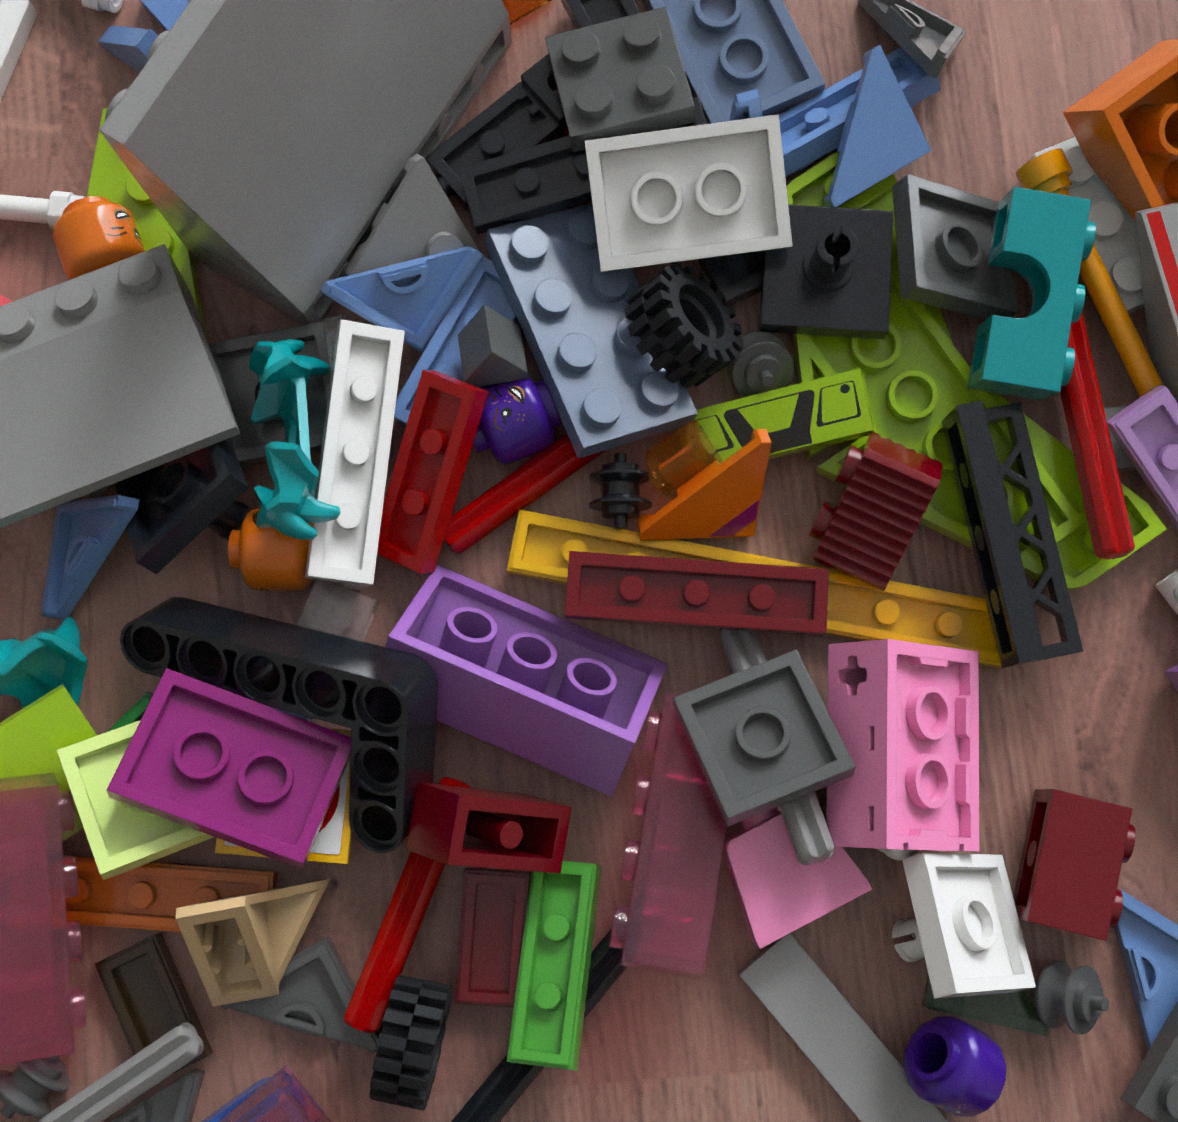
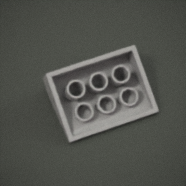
(103, 383)

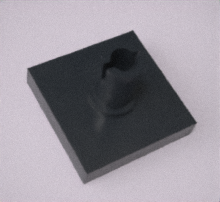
(832, 275)
(182, 501)

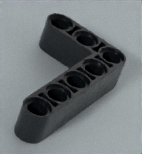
(370, 688)

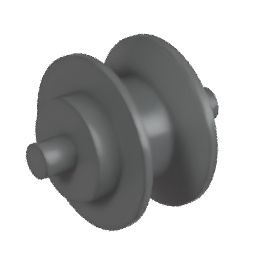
(762, 364)
(1069, 997)
(28, 1085)

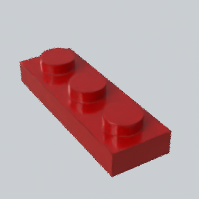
(429, 470)

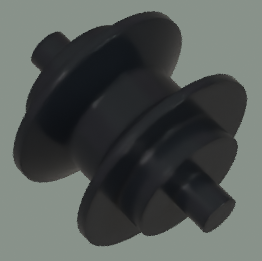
(620, 491)

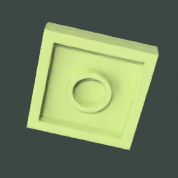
(117, 832)

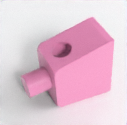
(778, 890)

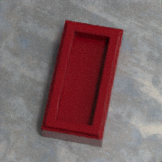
(491, 936)

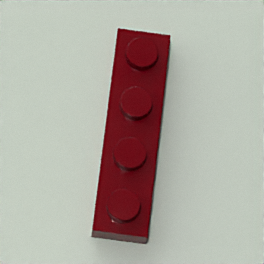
(697, 593)

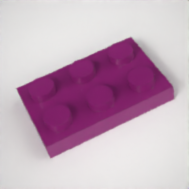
(232, 768)

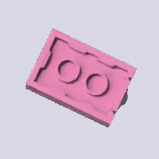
(915, 747)

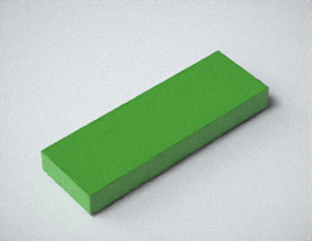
(555, 967)

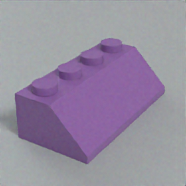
(529, 678)

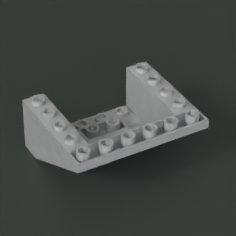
(292, 123)

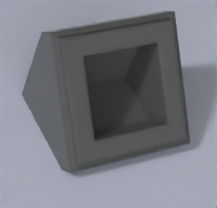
(491, 349)

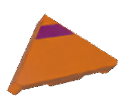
(717, 500)

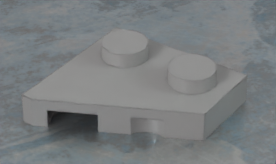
(413, 224)

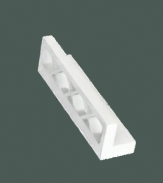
(356, 452)

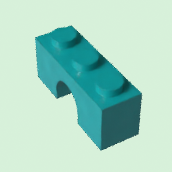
(1044, 242)

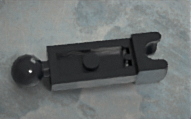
(516, 121)

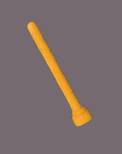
(1051, 174)

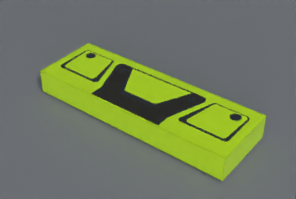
(794, 416)

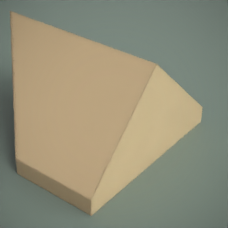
(247, 939)

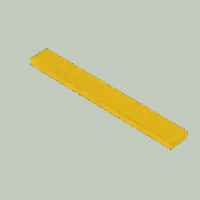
(853, 608)

